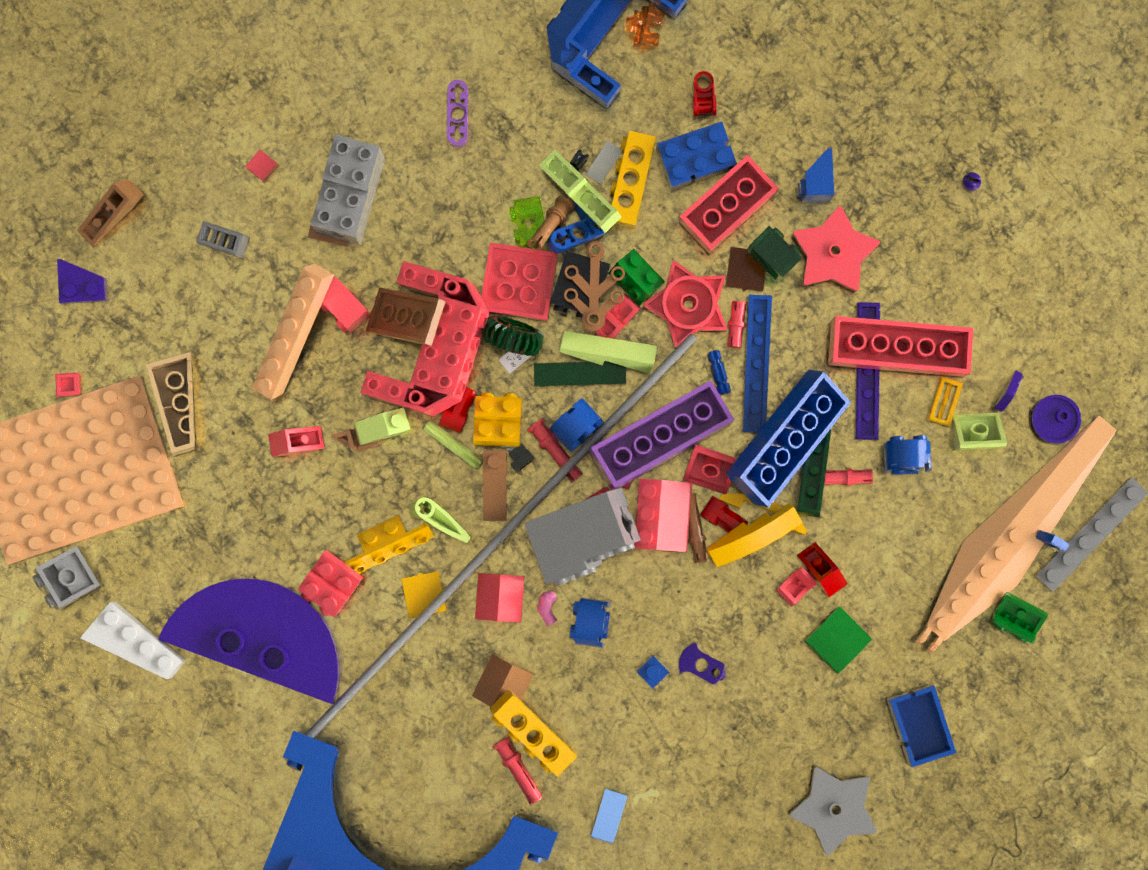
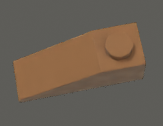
(110, 210)
(494, 485)

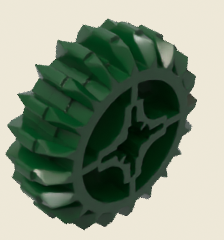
(512, 335)

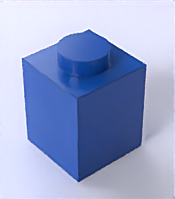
(652, 671)

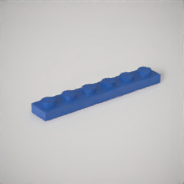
(757, 363)

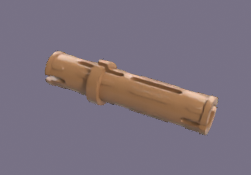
(696, 534)

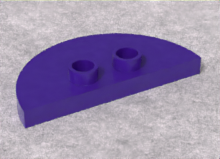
(260, 632)

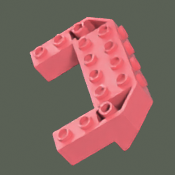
(446, 365)

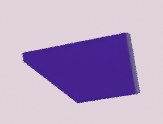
(1009, 391)

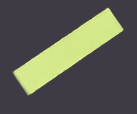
(580, 191)
(601, 349)

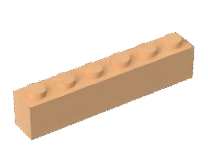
(292, 331)

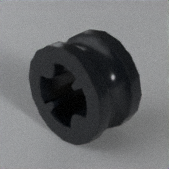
(579, 160)

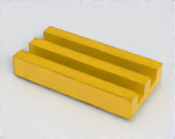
(938, 419)

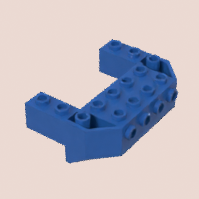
(579, 31)

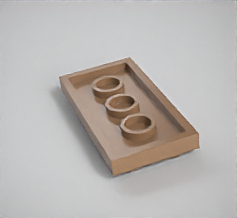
(405, 316)

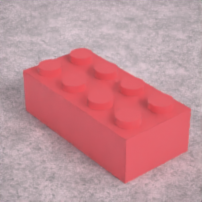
(728, 204)

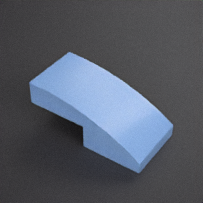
(609, 816)

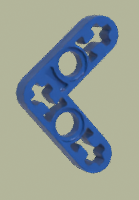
(585, 225)

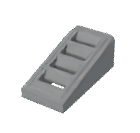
(236, 245)

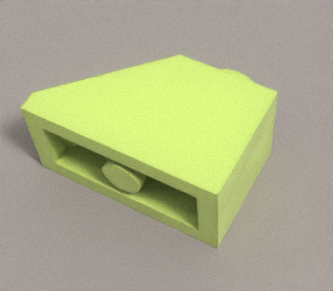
(382, 426)

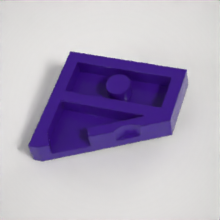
(79, 285)

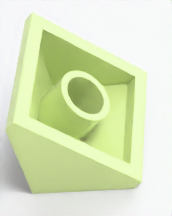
(978, 431)

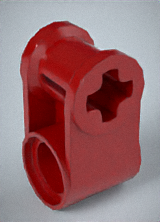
(704, 98)

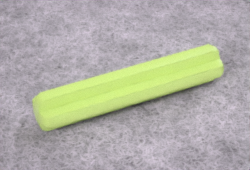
(453, 444)

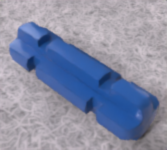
(719, 372)

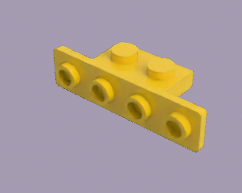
(386, 542)

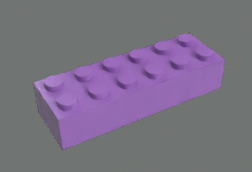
(661, 436)

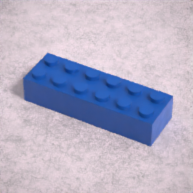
(788, 438)

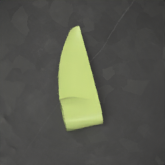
(437, 518)

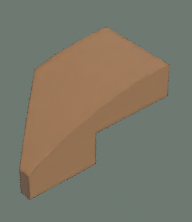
(351, 440)

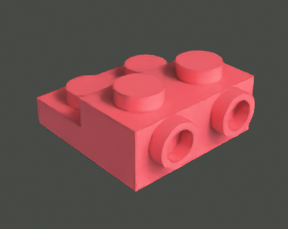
(329, 584)

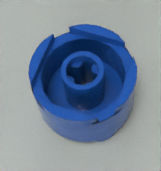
(576, 425)
(907, 455)
(590, 623)

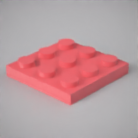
(519, 281)

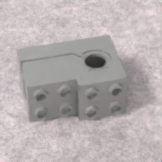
(348, 189)
(581, 535)

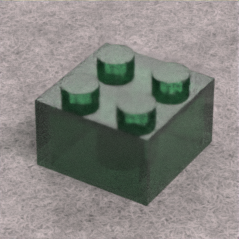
(774, 253)

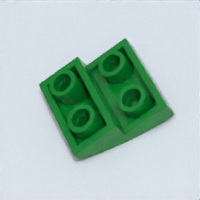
(838, 640)

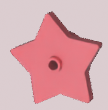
(822, 263)
(684, 287)

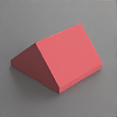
(708, 469)
(499, 597)

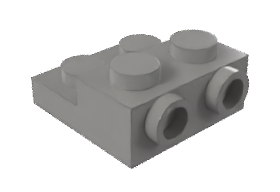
(65, 578)

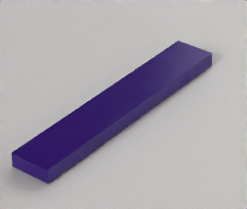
(867, 386)

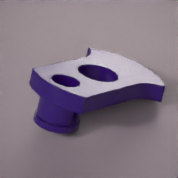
(688, 664)

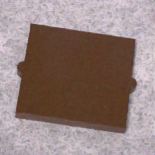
(744, 271)

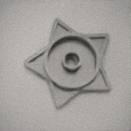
(817, 809)

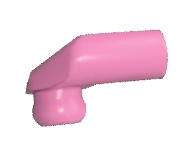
(544, 607)

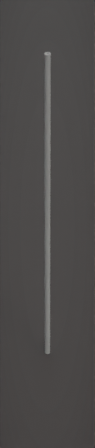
(501, 536)

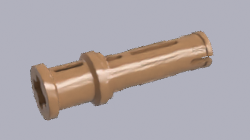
(554, 217)

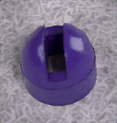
(969, 185)

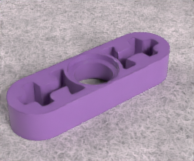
(452, 97)

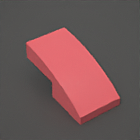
(618, 317)

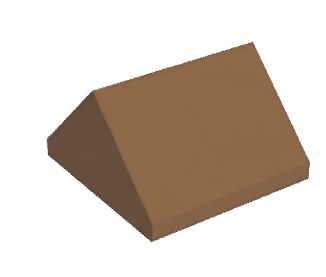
(500, 677)

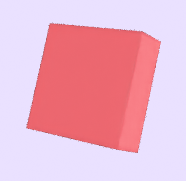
(261, 165)
(68, 384)

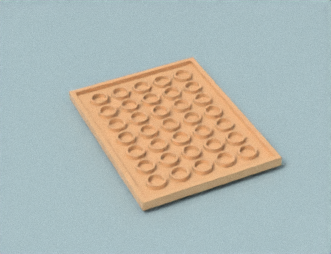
(82, 470)

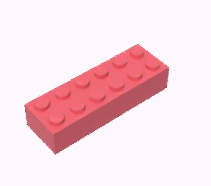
(900, 346)

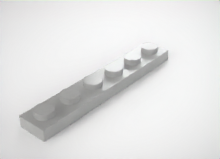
(1091, 534)

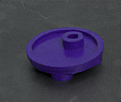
(1056, 419)

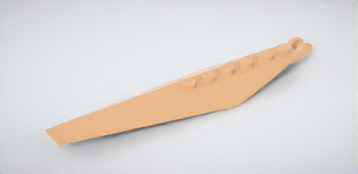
(1006, 542)

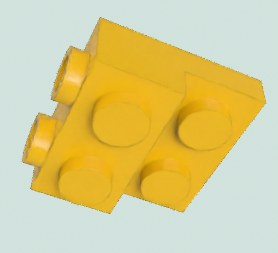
(497, 420)

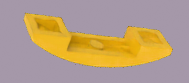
(737, 499)

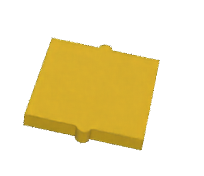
(421, 591)

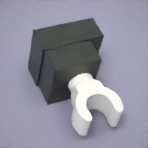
(520, 456)

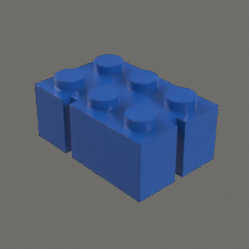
(697, 154)
(921, 725)

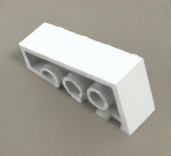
(131, 640)

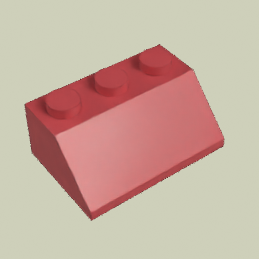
(663, 515)

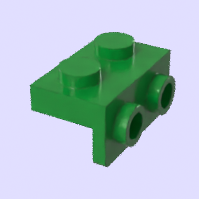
(639, 277)
(1019, 617)

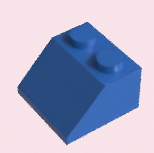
(818, 180)

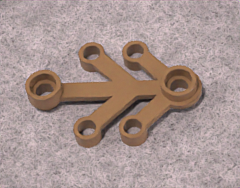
(594, 290)

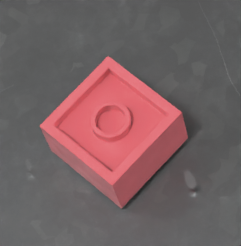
(344, 307)

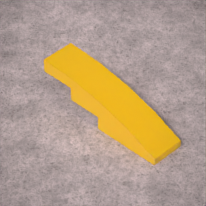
(750, 538)

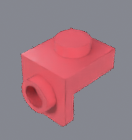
(796, 586)

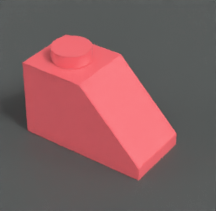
(296, 441)

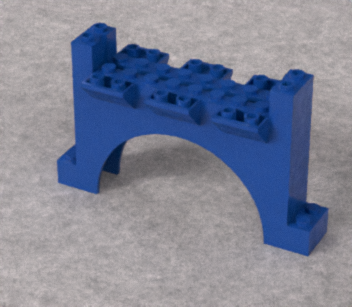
(316, 841)

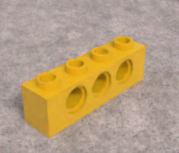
(643, 145)
(509, 706)

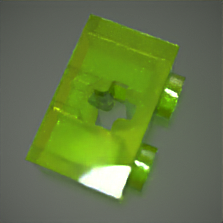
(523, 209)

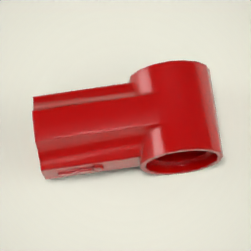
(456, 416)
(720, 514)

